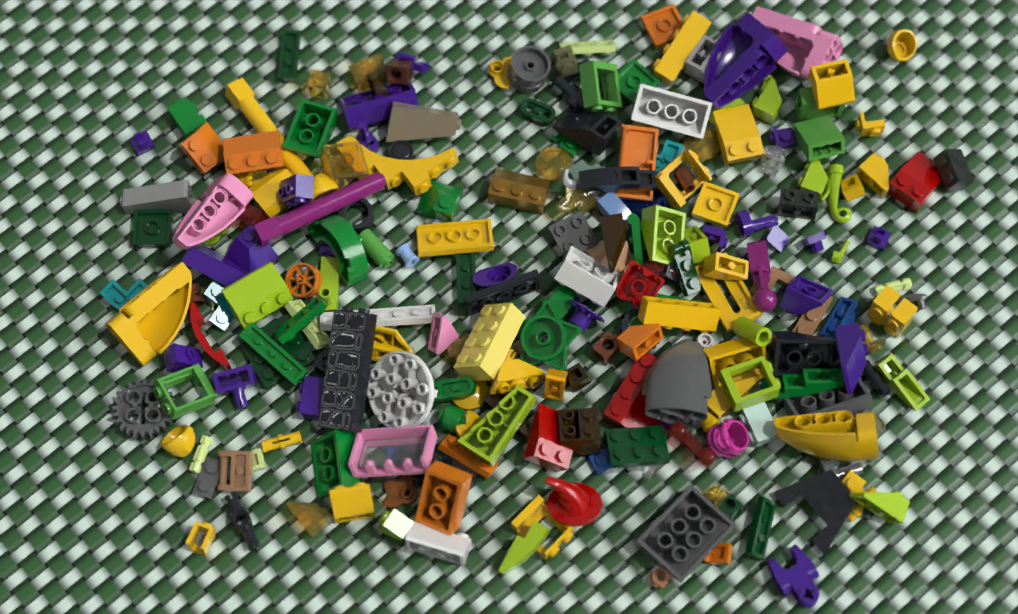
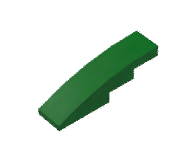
(808, 383)

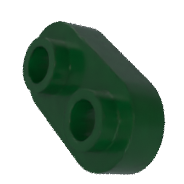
(538, 111)

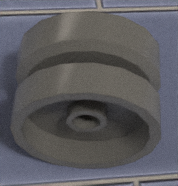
(528, 69)

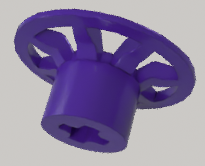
(583, 317)

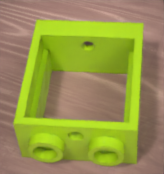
(738, 402)

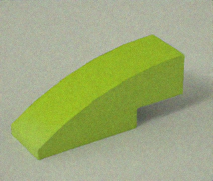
(901, 382)
(524, 548)

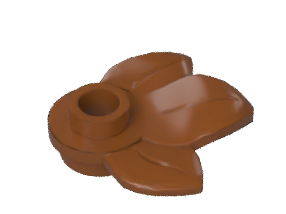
(397, 489)

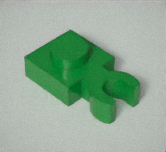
(567, 144)

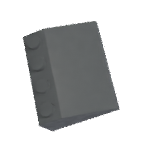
(831, 400)
(685, 534)

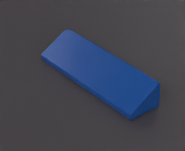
(843, 313)

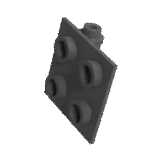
(573, 232)

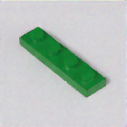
(273, 354)

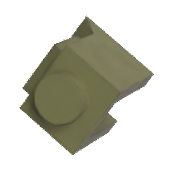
(566, 61)

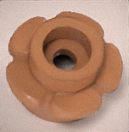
(654, 578)

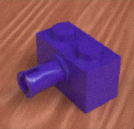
(236, 382)

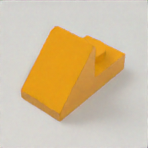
(555, 384)

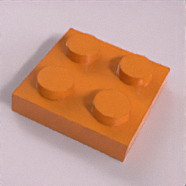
(662, 25)

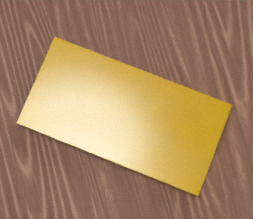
(454, 237)

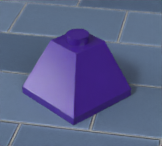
(248, 252)
(804, 296)

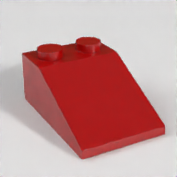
(915, 182)
(544, 441)

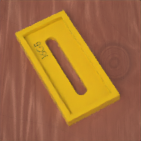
(738, 291)

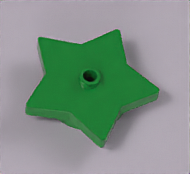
(560, 335)

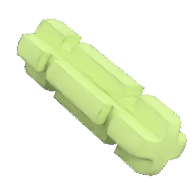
(896, 285)
(200, 454)

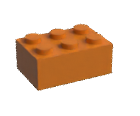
(443, 498)

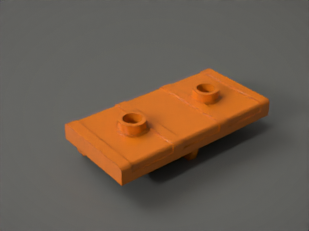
(637, 149)

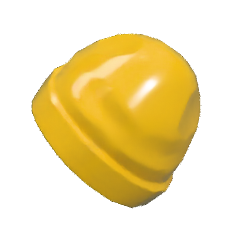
(901, 45)
(322, 186)
(179, 441)

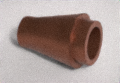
(684, 177)

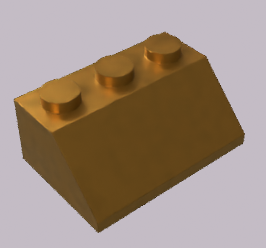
(518, 191)

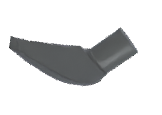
(915, 297)

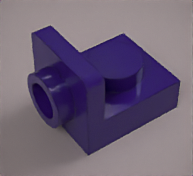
(782, 137)
(716, 236)

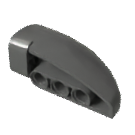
(678, 385)

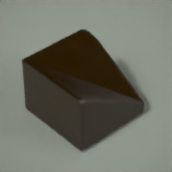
(376, 84)
(577, 377)

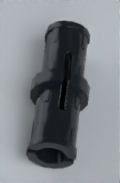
(876, 380)

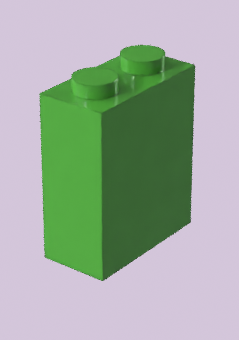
(819, 138)

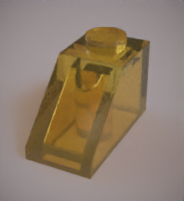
(359, 70)
(310, 516)

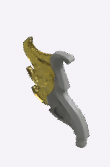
(577, 198)

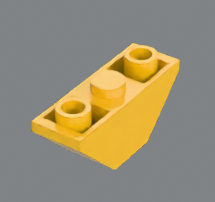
(516, 373)

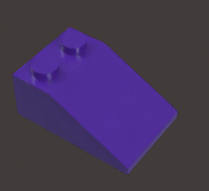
(852, 353)

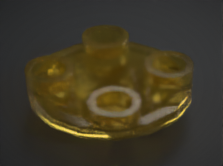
(706, 147)
(551, 163)

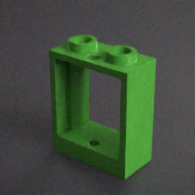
(590, 86)
(807, 109)
(201, 384)

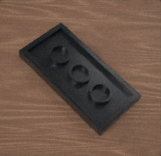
(502, 292)

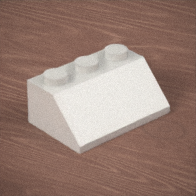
(587, 276)
(437, 544)

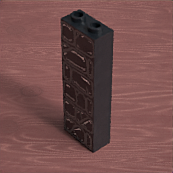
(347, 369)

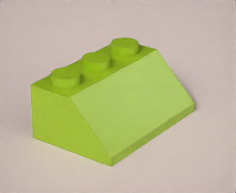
(257, 295)

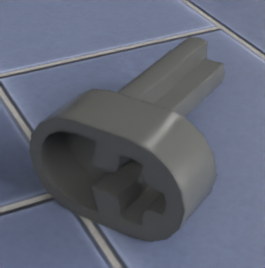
(826, 464)

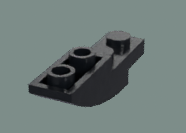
(615, 178)

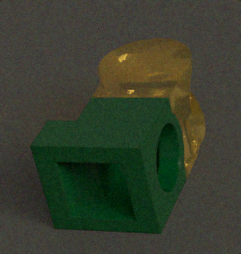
(725, 502)

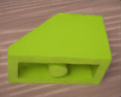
(698, 244)

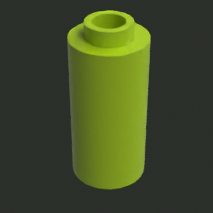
(752, 331)

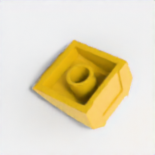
(266, 192)

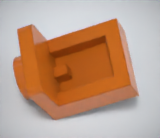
(720, 555)

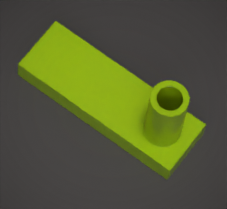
(330, 283)

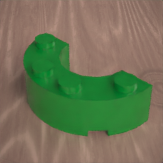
(345, 245)

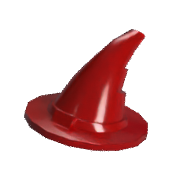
(572, 502)

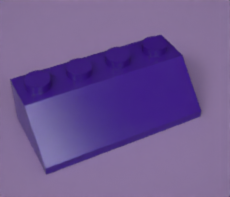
(373, 108)

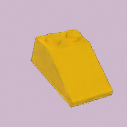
(737, 134)

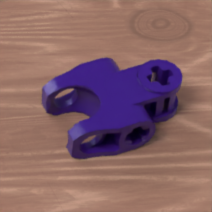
(797, 579)

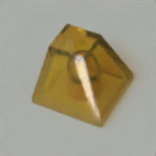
(343, 160)

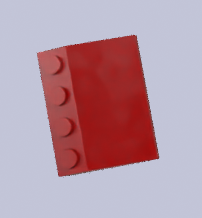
(628, 403)

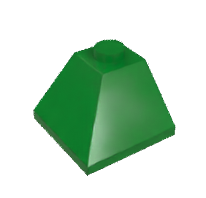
(440, 202)

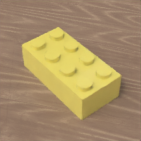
(489, 341)

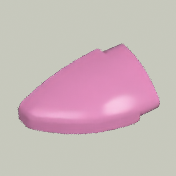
(220, 206)

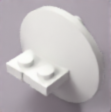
(401, 390)

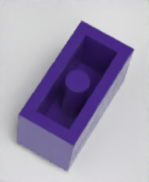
(311, 398)

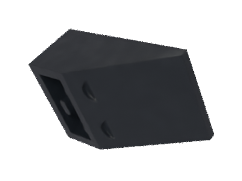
(589, 129)

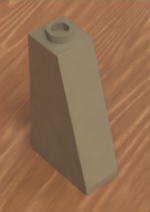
(420, 122)

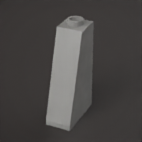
(164, 196)

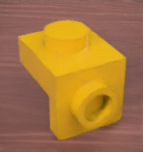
(869, 128)

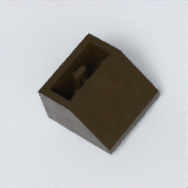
(580, 430)

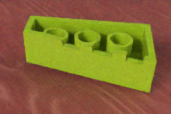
(498, 426)

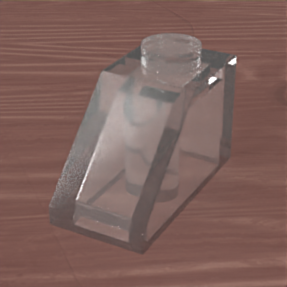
(771, 160)

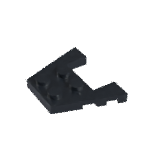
(828, 498)

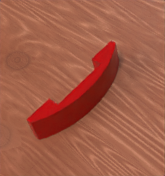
(218, 356)

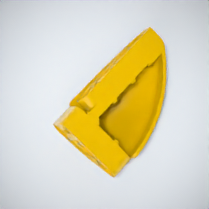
(154, 315)
(831, 435)

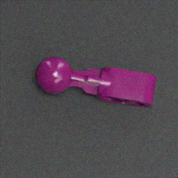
(764, 298)

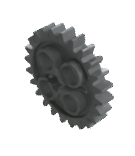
(125, 409)

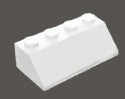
(671, 111)

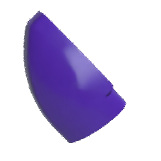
(744, 60)

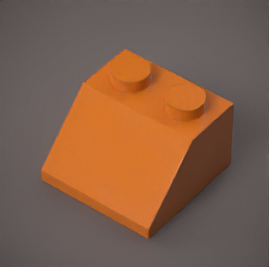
(203, 148)

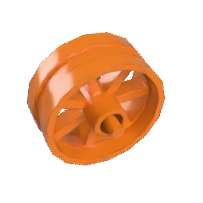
(303, 280)

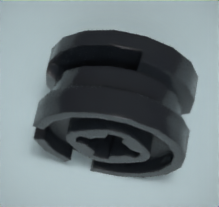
(401, 150)

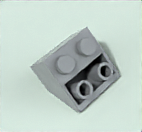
(698, 60)

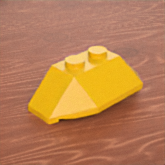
(387, 341)

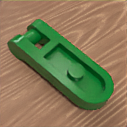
(636, 238)
(454, 388)

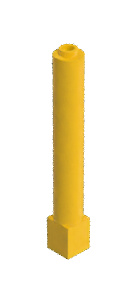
(243, 99)

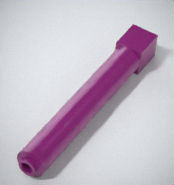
(275, 227)

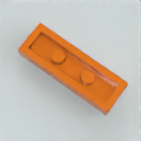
(452, 448)

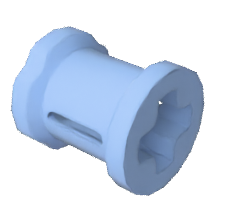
(407, 255)

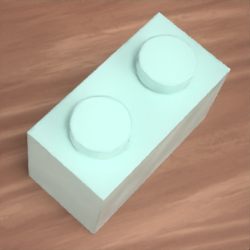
(759, 424)

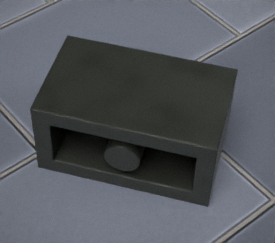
(953, 169)

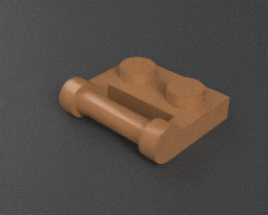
(240, 470)

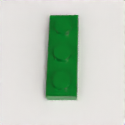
(301, 319)

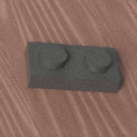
(208, 479)

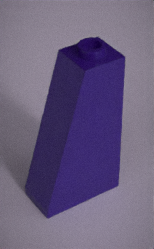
(213, 265)

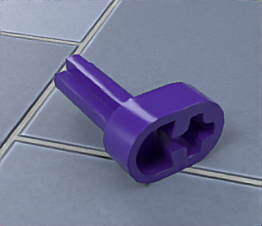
(366, 137)
(748, 226)

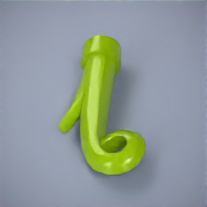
(832, 190)

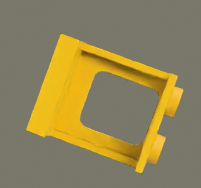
(667, 187)
(535, 512)

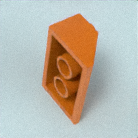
(253, 153)

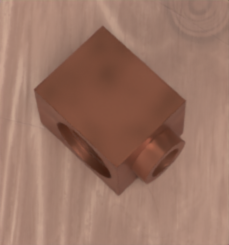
(405, 69)
(603, 354)

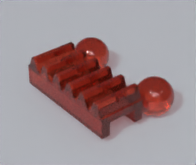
(705, 455)

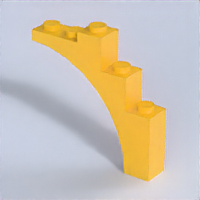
(415, 172)

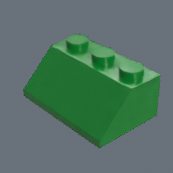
(331, 461)

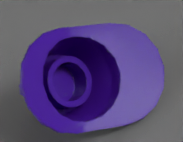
(494, 275)

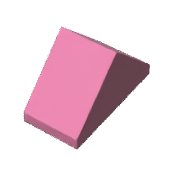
(441, 333)

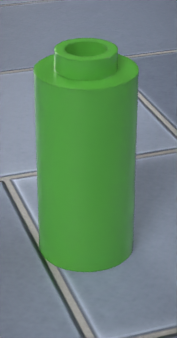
(376, 249)

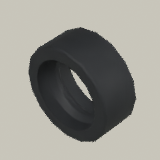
(367, 224)

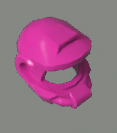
(728, 438)

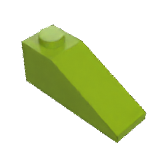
(887, 505)

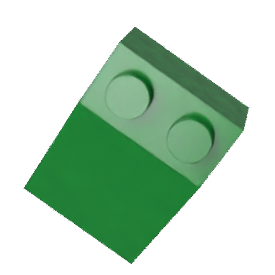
(311, 128)

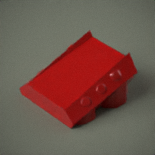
(637, 282)

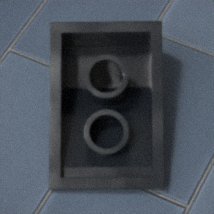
(799, 351)

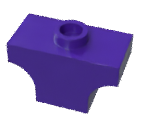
(181, 357)

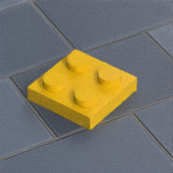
(715, 204)

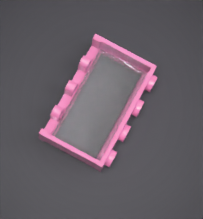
(392, 451)

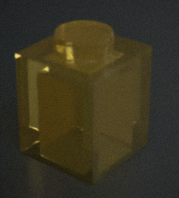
(319, 84)

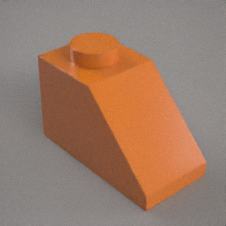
(639, 339)

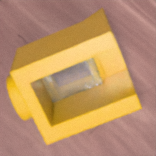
(200, 538)

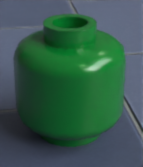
(451, 417)

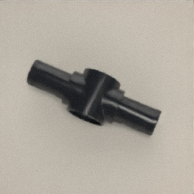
(572, 94)
(238, 512)

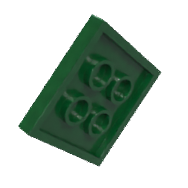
(296, 348)

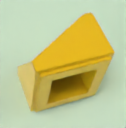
(852, 187)

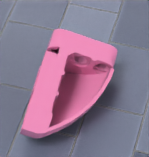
(804, 41)

